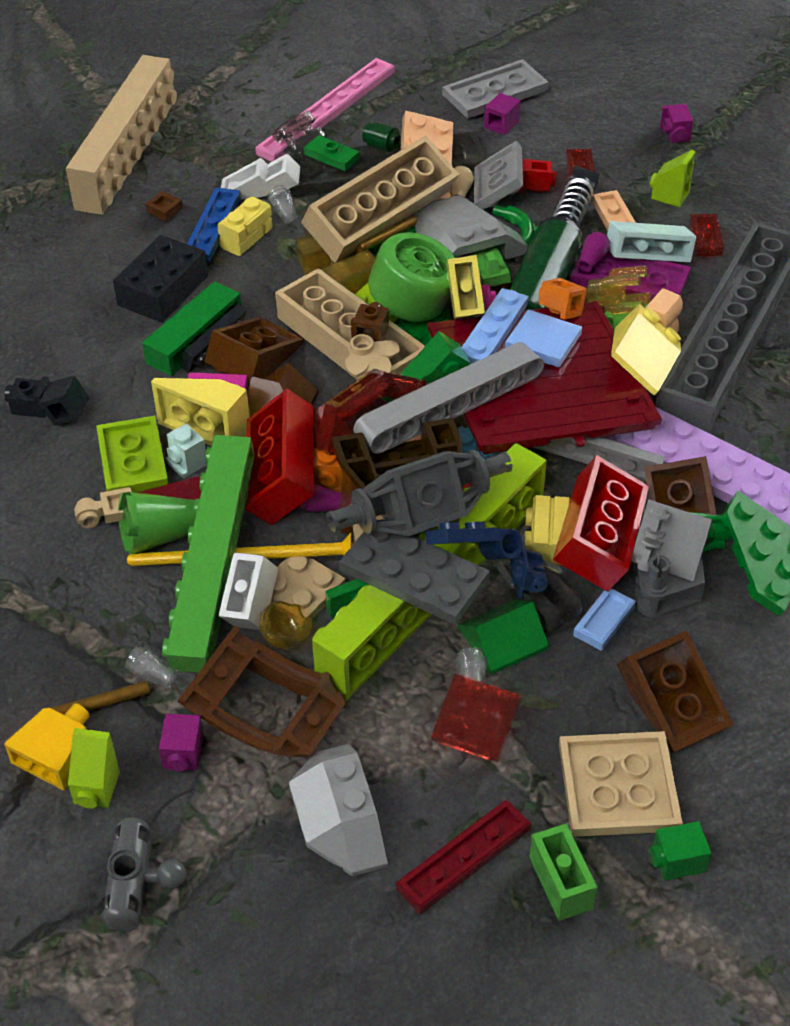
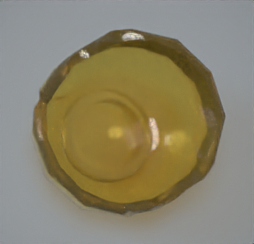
(284, 625)

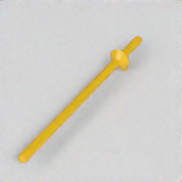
(268, 552)

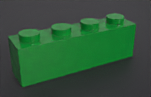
(167, 344)

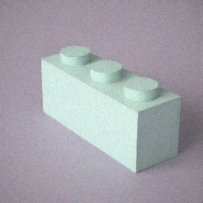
(650, 241)

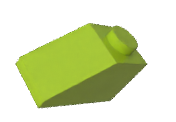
(673, 180)
(92, 768)

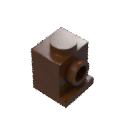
(371, 317)

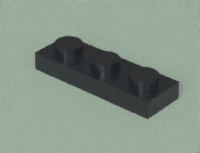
(196, 353)

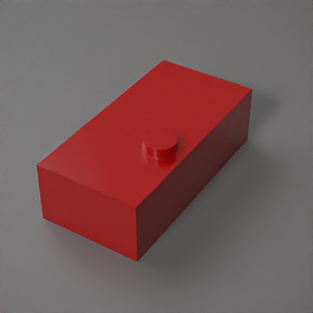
(283, 457)
(601, 523)

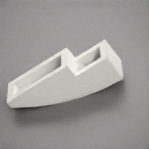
(261, 177)

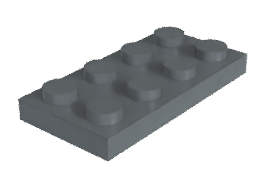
(416, 573)

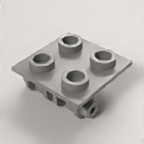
(673, 535)

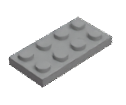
(475, 92)

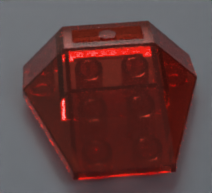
(333, 413)

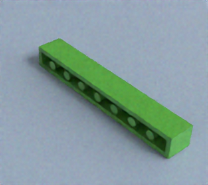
(210, 553)

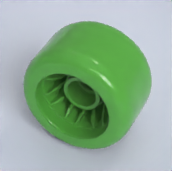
(411, 277)

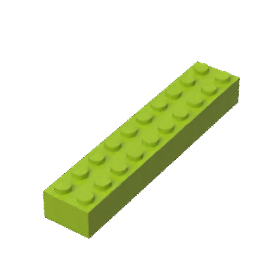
(379, 623)

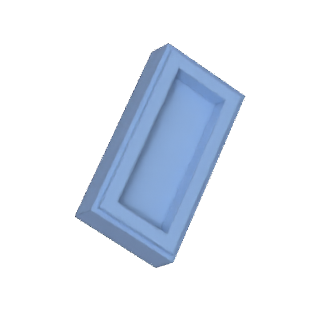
(604, 618)

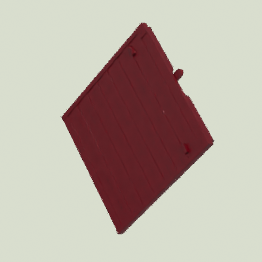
(579, 398)

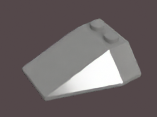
(467, 228)

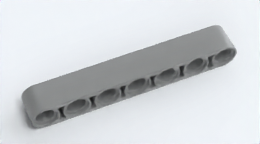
(449, 396)

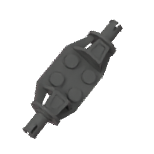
(421, 493)

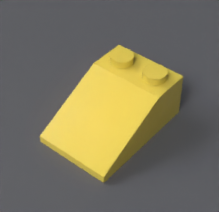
(645, 347)
(204, 404)

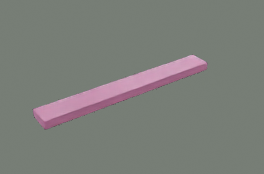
(334, 103)

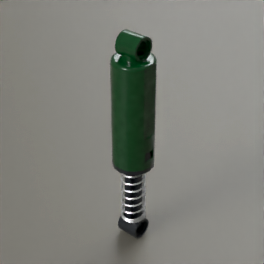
(556, 239)

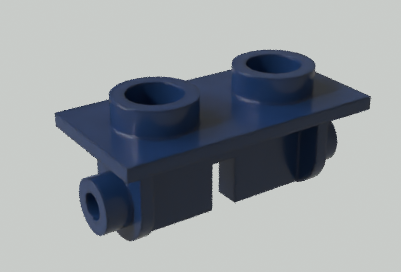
(528, 572)

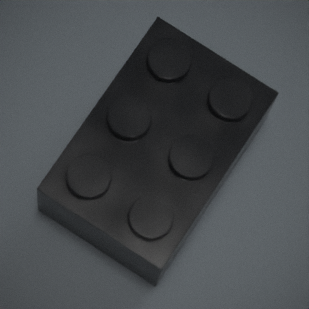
(160, 278)

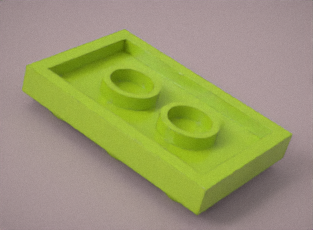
(132, 454)

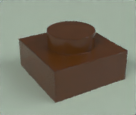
(164, 206)

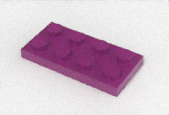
(660, 274)

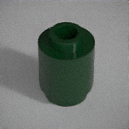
(381, 136)

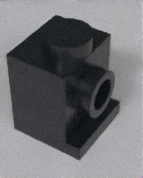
(25, 396)

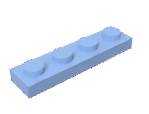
(495, 325)

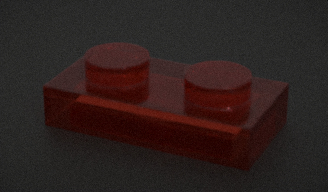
(579, 157)
(707, 234)

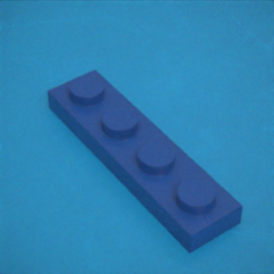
(206, 231)

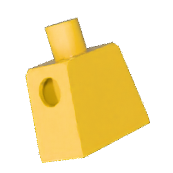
(45, 744)

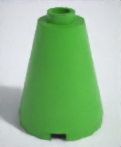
(153, 520)

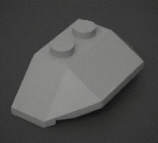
(338, 811)

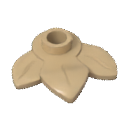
(366, 355)

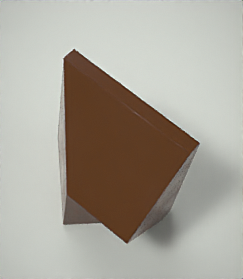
(266, 389)
(682, 485)

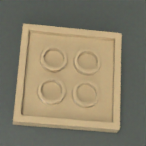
(618, 783)

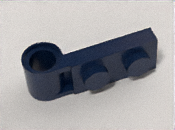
(493, 542)

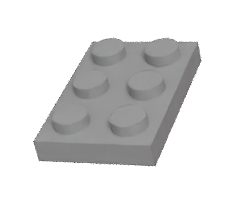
(498, 176)

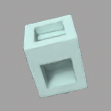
(185, 451)

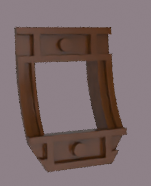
(227, 666)

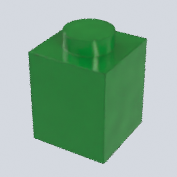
(680, 851)

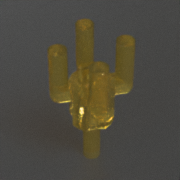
(611, 290)

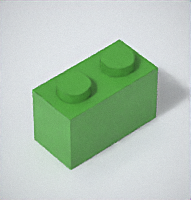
(562, 872)

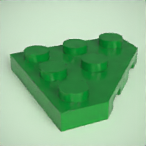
(761, 549)

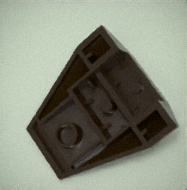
(365, 466)

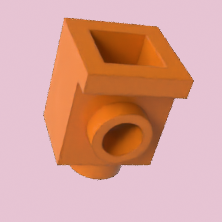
(562, 297)
(327, 471)

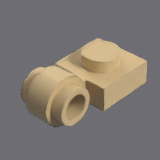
(89, 511)

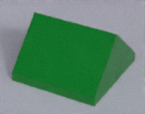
(506, 634)

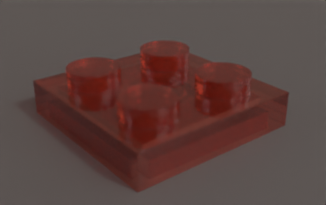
(476, 718)

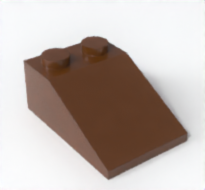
(251, 348)
(675, 691)

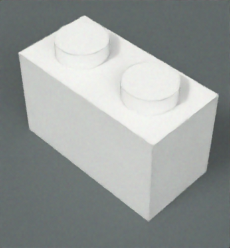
(248, 590)

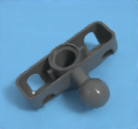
(134, 854)

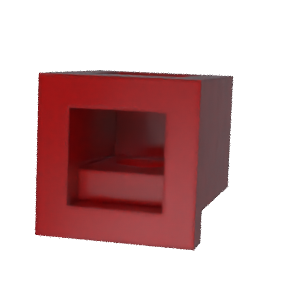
(537, 176)

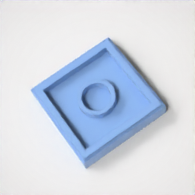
(545, 336)

